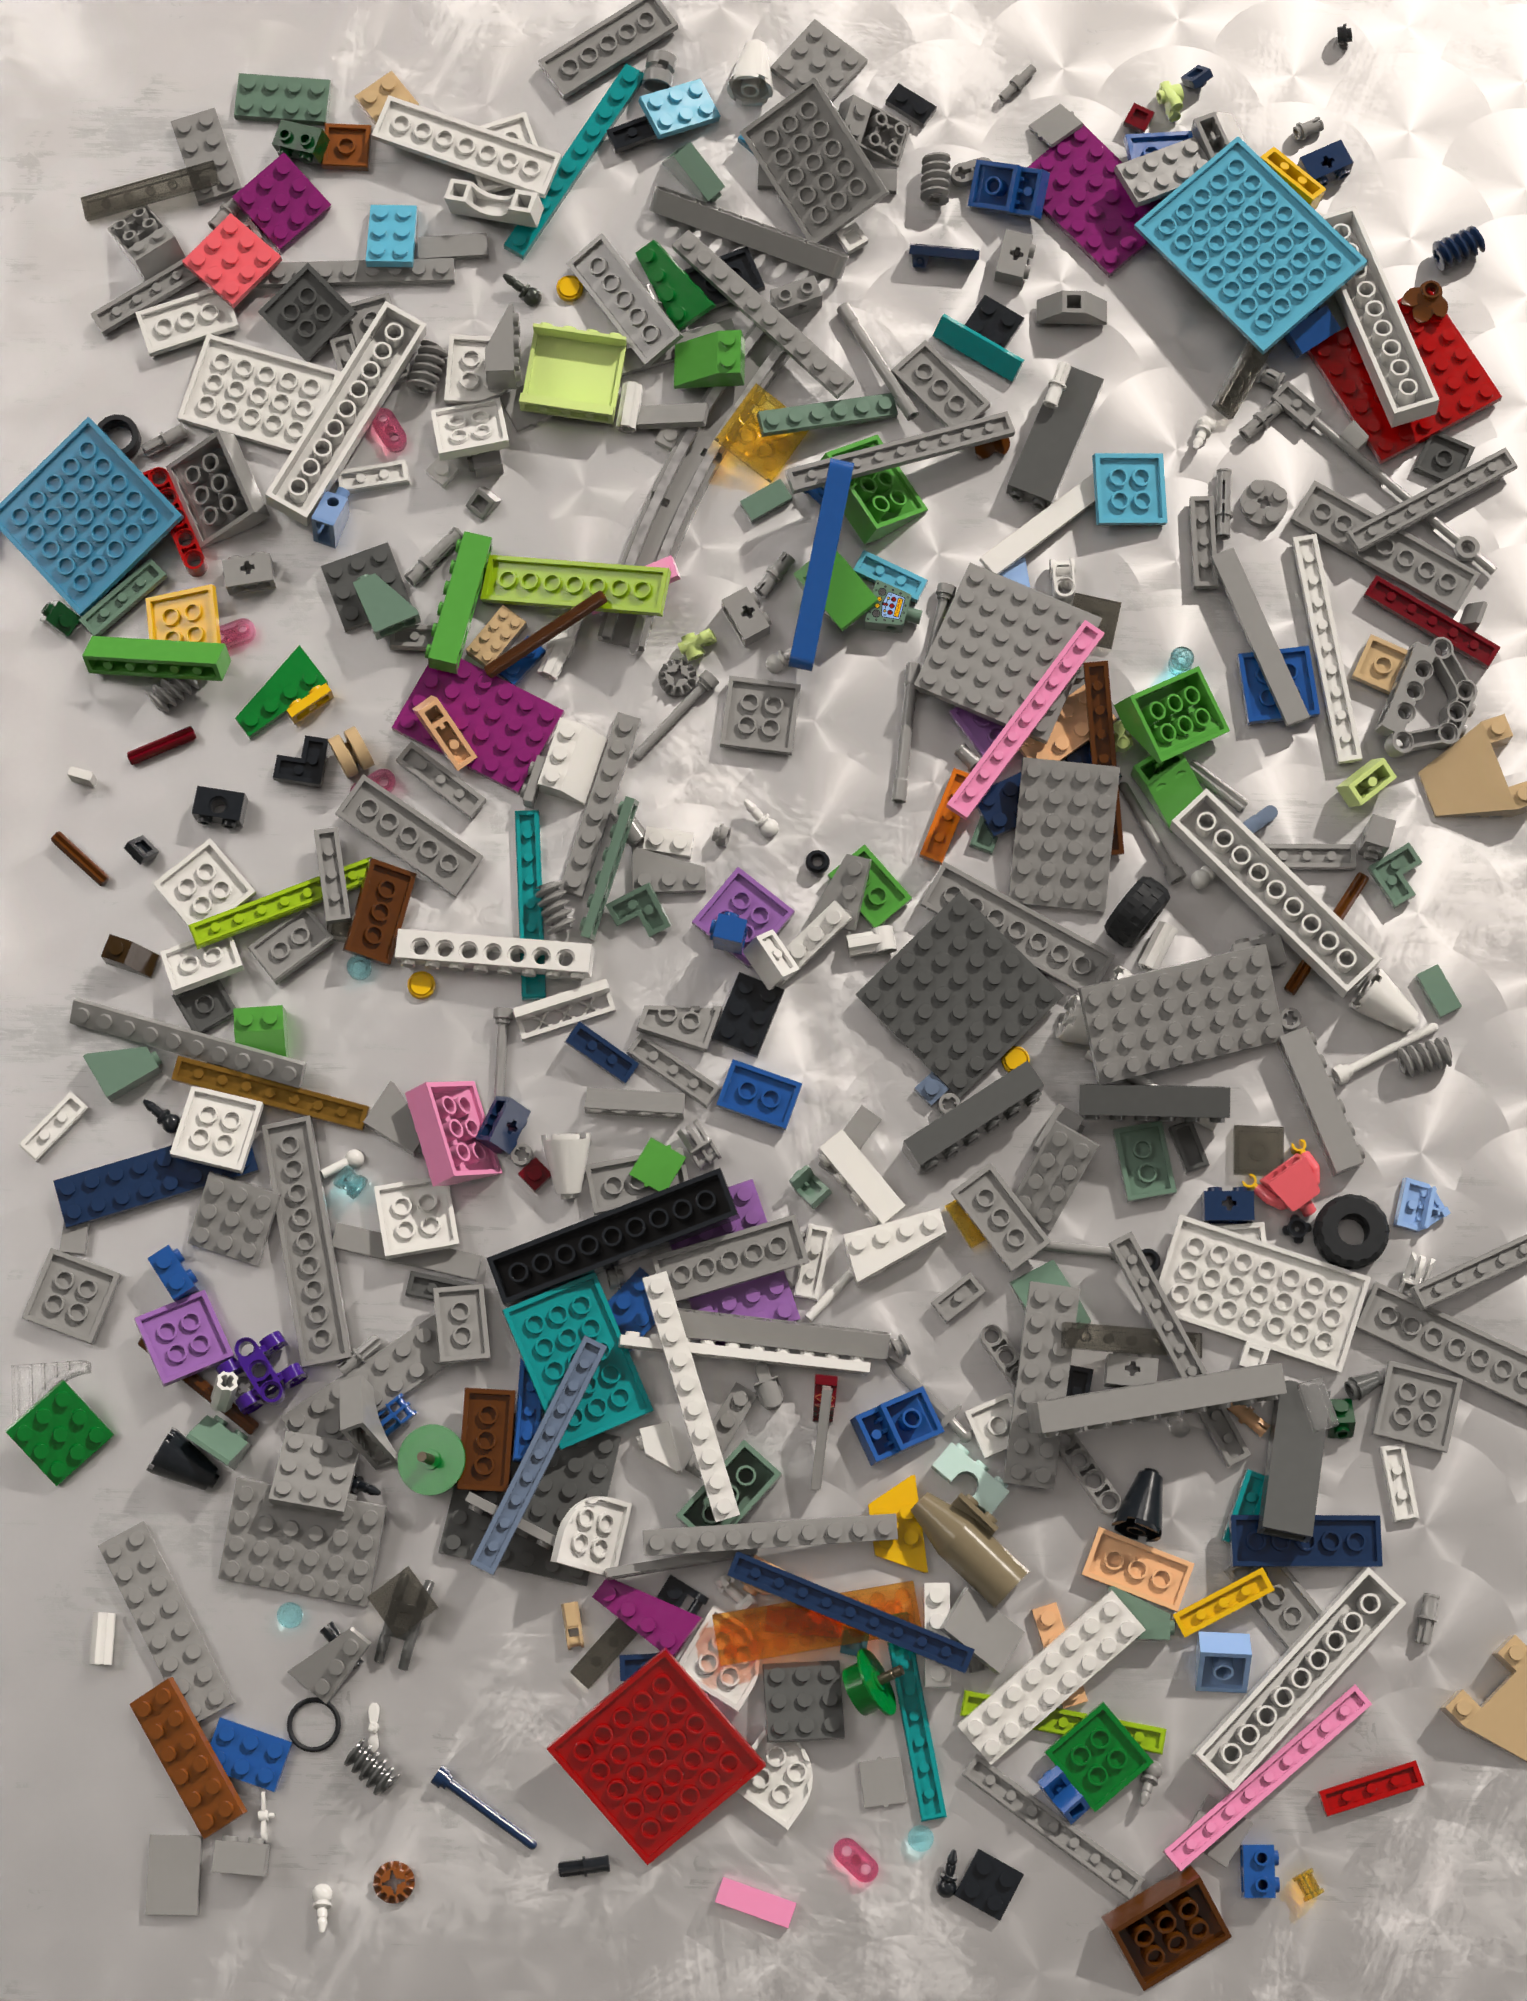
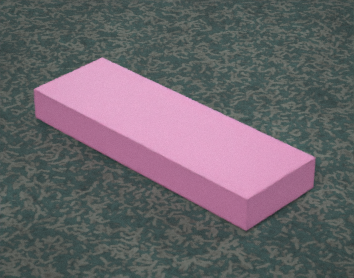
(755, 1902)

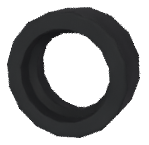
(123, 421)

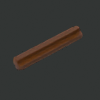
(80, 858)

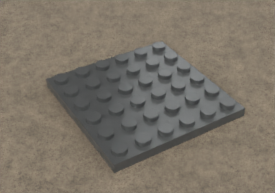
(959, 995)
(571, 1476)

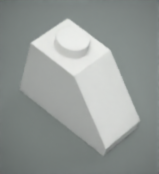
(659, 1445)

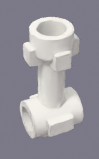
(725, 1583)

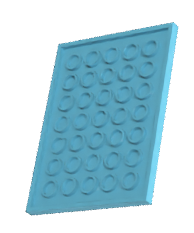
(1250, 245)

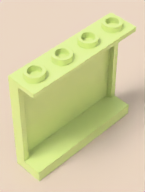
(574, 373)

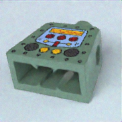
(891, 610)

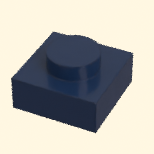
(1197, 77)

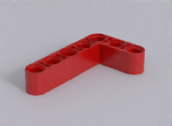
(184, 530)

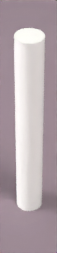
(830, 1295)

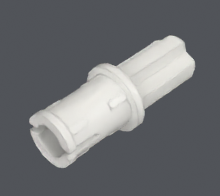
(1057, 385)

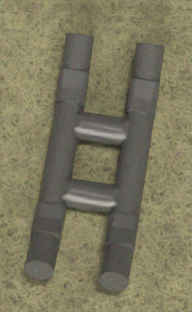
(409, 1637)

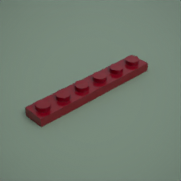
(1431, 621)

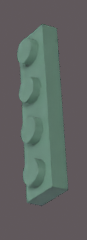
(123, 598)

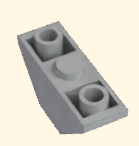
(1072, 308)

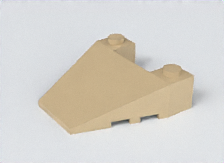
(1469, 777)
(1504, 1713)

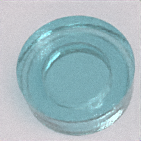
(359, 967)
(290, 1615)
(920, 1838)

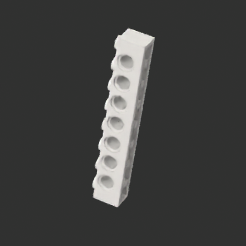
(410, 940)

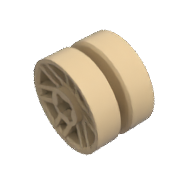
(351, 752)

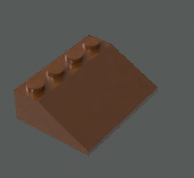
(1166, 1927)

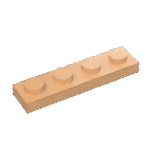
(1050, 1627)

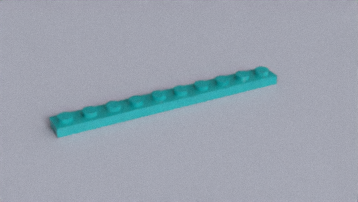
(579, 156)

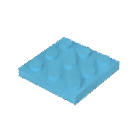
(1129, 489)

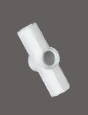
(558, 651)

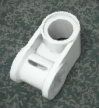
(1062, 576)

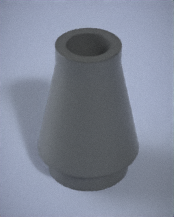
(1361, 1385)

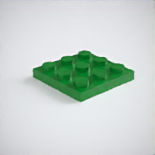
(59, 1432)
(1099, 1756)

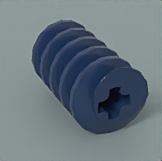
(1457, 245)

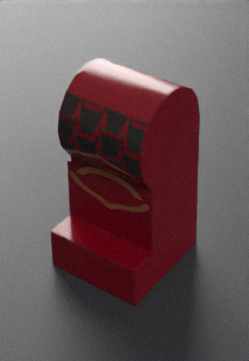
(824, 1380)

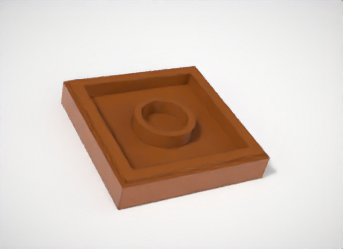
(347, 147)

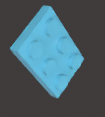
(679, 108)
(391, 236)

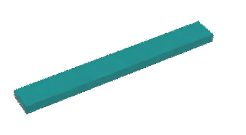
(529, 877)
(917, 1735)

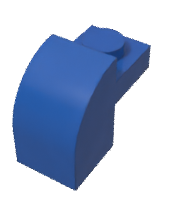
(1063, 1794)

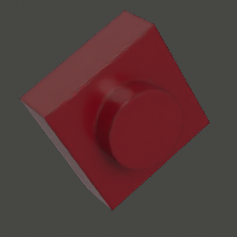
(1138, 118)
(535, 1174)

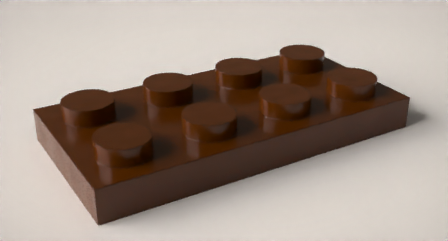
(379, 912)
(487, 1439)

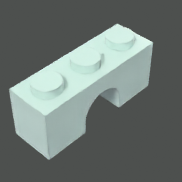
(956, 1462)

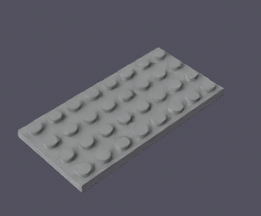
(1181, 1014)

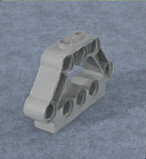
(1451, 677)

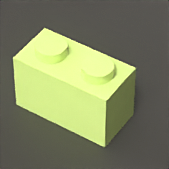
(1366, 782)

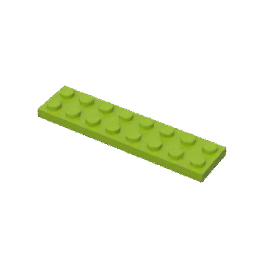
(568, 583)

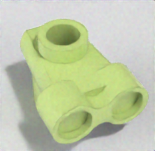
(1171, 97)
(693, 644)
(1123, 740)

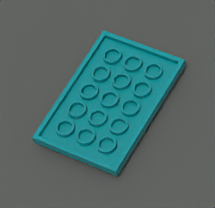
(547, 1337)

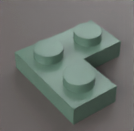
(1389, 874)
(641, 903)

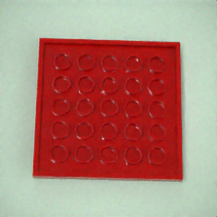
(1451, 365)
(656, 1756)

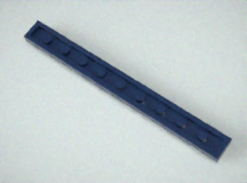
(851, 1612)

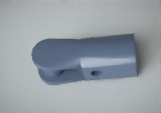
(1261, 819)

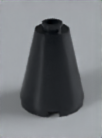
(183, 1462)
(1142, 1508)

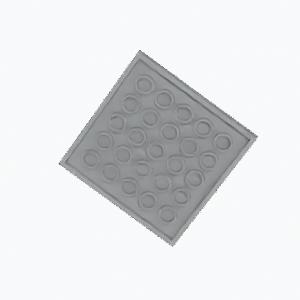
(999, 647)

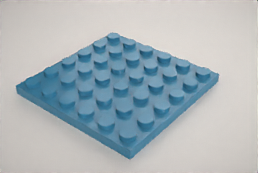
(86, 516)

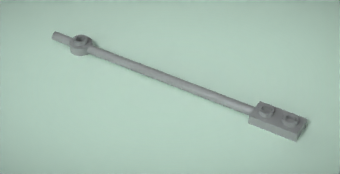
(1307, 412)

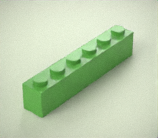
(460, 602)
(157, 658)

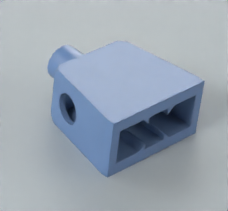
(331, 517)

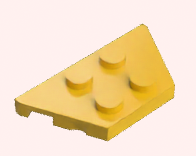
(910, 1546)

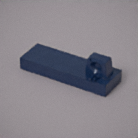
(921, 253)
(601, 1052)

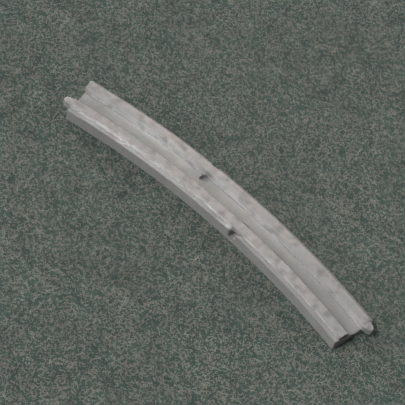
(685, 481)

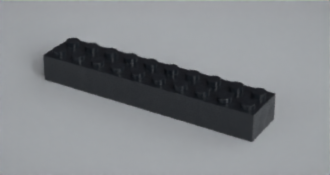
(613, 1237)

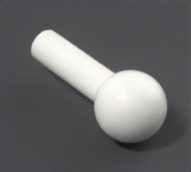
(353, 1158)

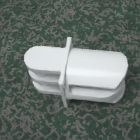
(1416, 1277)

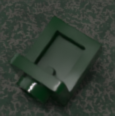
(60, 617)
(1345, 1415)

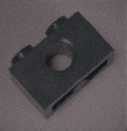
(208, 798)

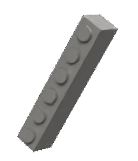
(1320, 1101)

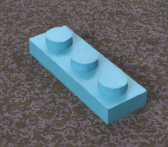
(875, 568)

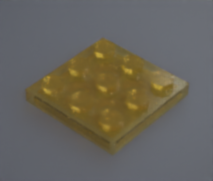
(744, 439)

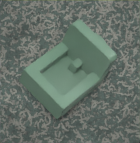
(809, 1187)

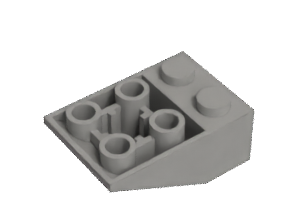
(876, 131)
(146, 242)
(503, 353)

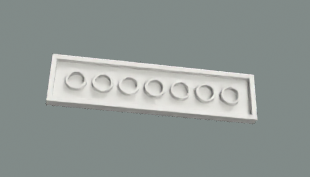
(466, 146)
(1051, 1677)

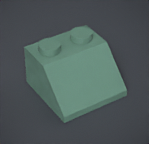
(220, 1441)

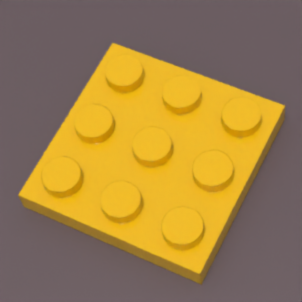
(184, 615)

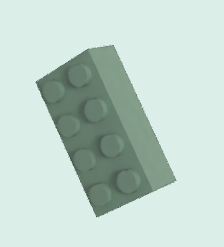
(750, 1480)

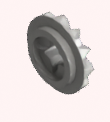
(684, 685)

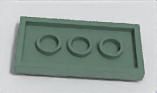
(282, 97)

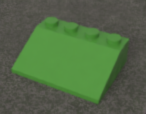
(880, 499)
(1173, 715)

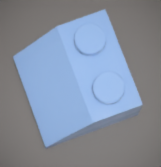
(1222, 1662)

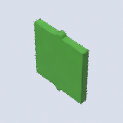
(657, 1165)

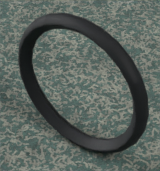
(332, 1739)

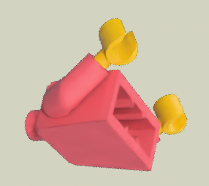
(1291, 1183)

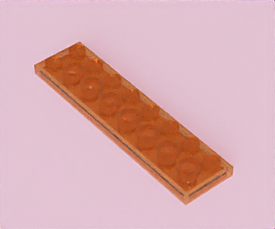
(793, 1629)

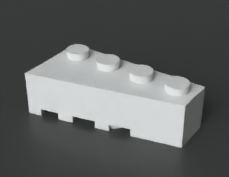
(887, 1244)

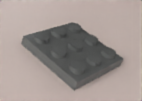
(307, 312)
(345, 571)
(803, 1701)

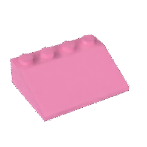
(447, 1123)

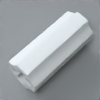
(629, 407)
(1157, 946)
(224, 1391)
(102, 1638)

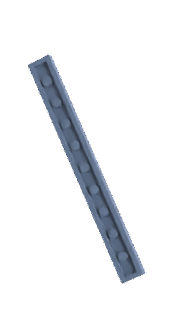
(538, 1455)

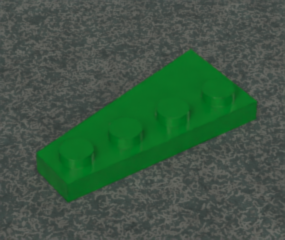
(677, 292)
(287, 684)

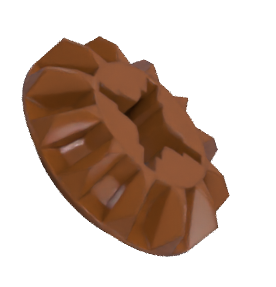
(401, 1872)

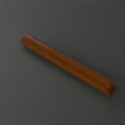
(545, 634)
(1341, 911)
(205, 1389)

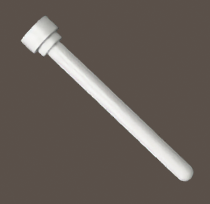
(1343, 1073)

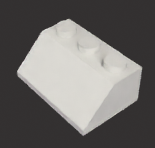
(571, 761)

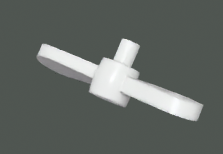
(373, 1712)
(263, 1817)

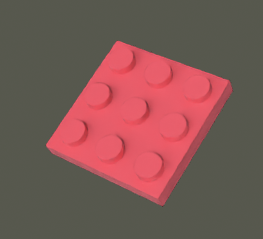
(232, 260)

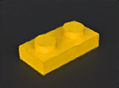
(302, 708)

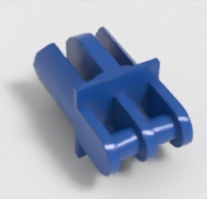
(393, 1415)

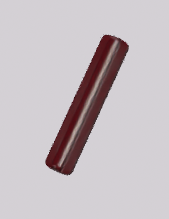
(161, 745)

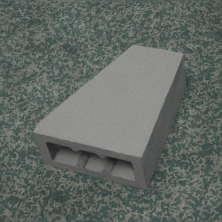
(394, 1121)

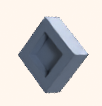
(931, 1089)

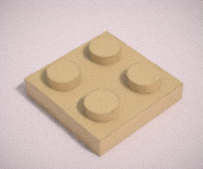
(374, 96)
(1379, 664)

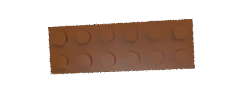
(188, 1758)

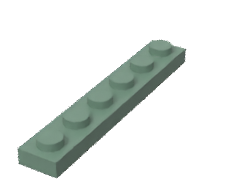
(827, 414)
(611, 857)

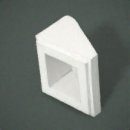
(1355, 435)

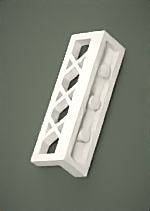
(562, 1000)

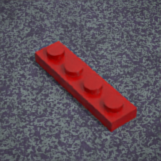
(1370, 1788)

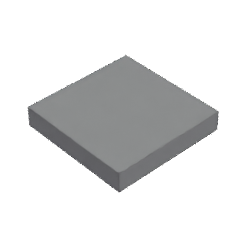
(1226, 1846)

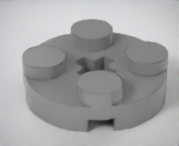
(1275, 496)

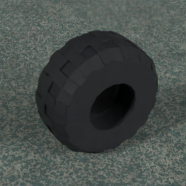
(1137, 911)
(1365, 1213)

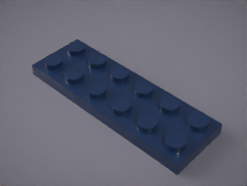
(1001, 801)
(1335, 1543)

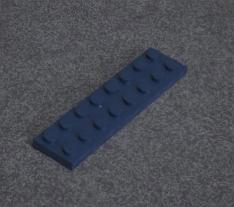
(134, 1184)

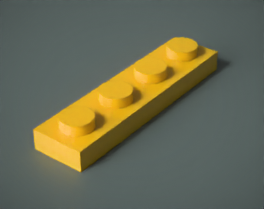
(1223, 1602)

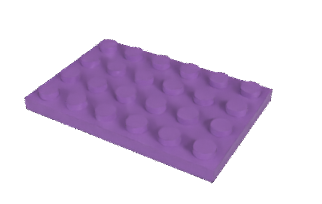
(760, 1297)

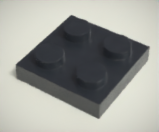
(995, 321)
(988, 1884)

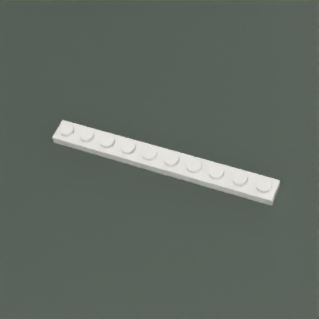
(1327, 649)
(755, 1354)
(690, 1396)

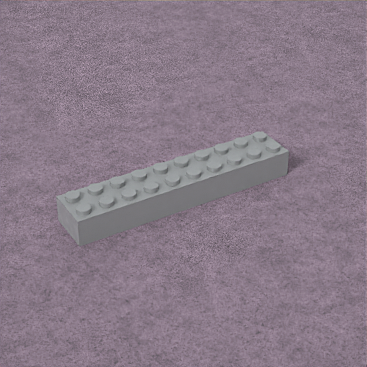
(1155, 1398)

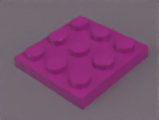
(281, 201)

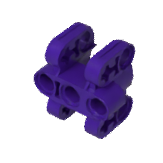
(289, 1377)

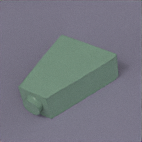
(694, 173)
(384, 606)
(123, 1069)
(1153, 1619)

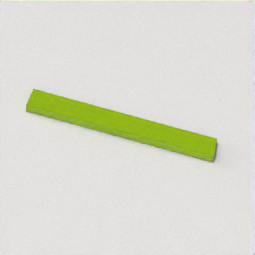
(270, 907)
(1062, 1720)

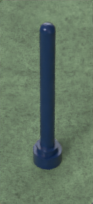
(444, 1779)

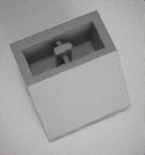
(1215, 132)

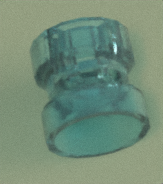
(1179, 665)
(350, 1181)

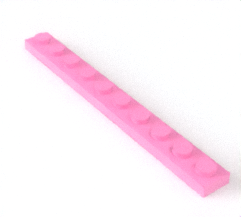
(1025, 720)
(1267, 1778)

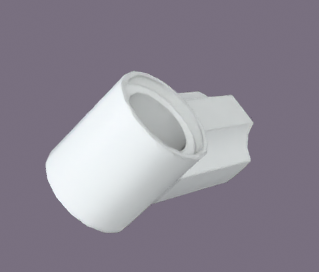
(878, 941)

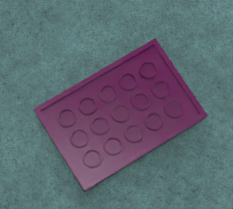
(1090, 201)
(494, 716)

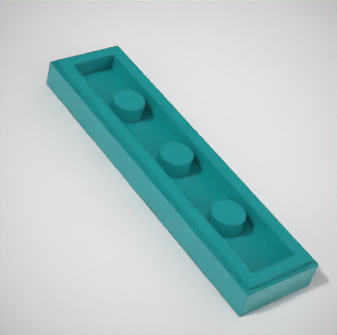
(978, 347)

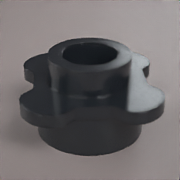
(1296, 1221)

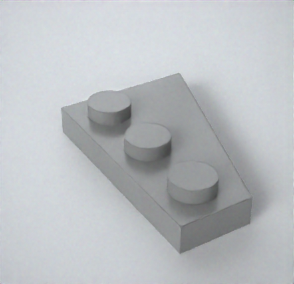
(666, 873)
(846, 888)
(683, 1026)
(331, 1665)

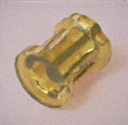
(1308, 1884)

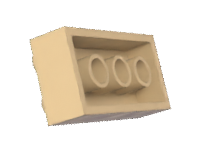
(496, 636)

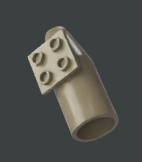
(966, 1543)

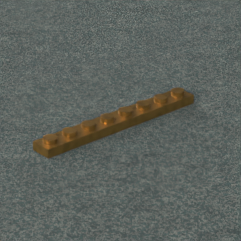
(270, 1093)

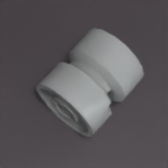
(659, 70)

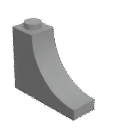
(362, 1424)

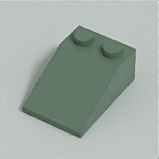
(1049, 1274)

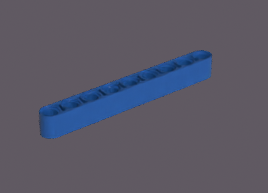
(821, 564)

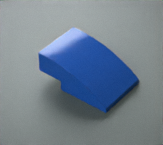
(1008, 189)
(897, 1425)

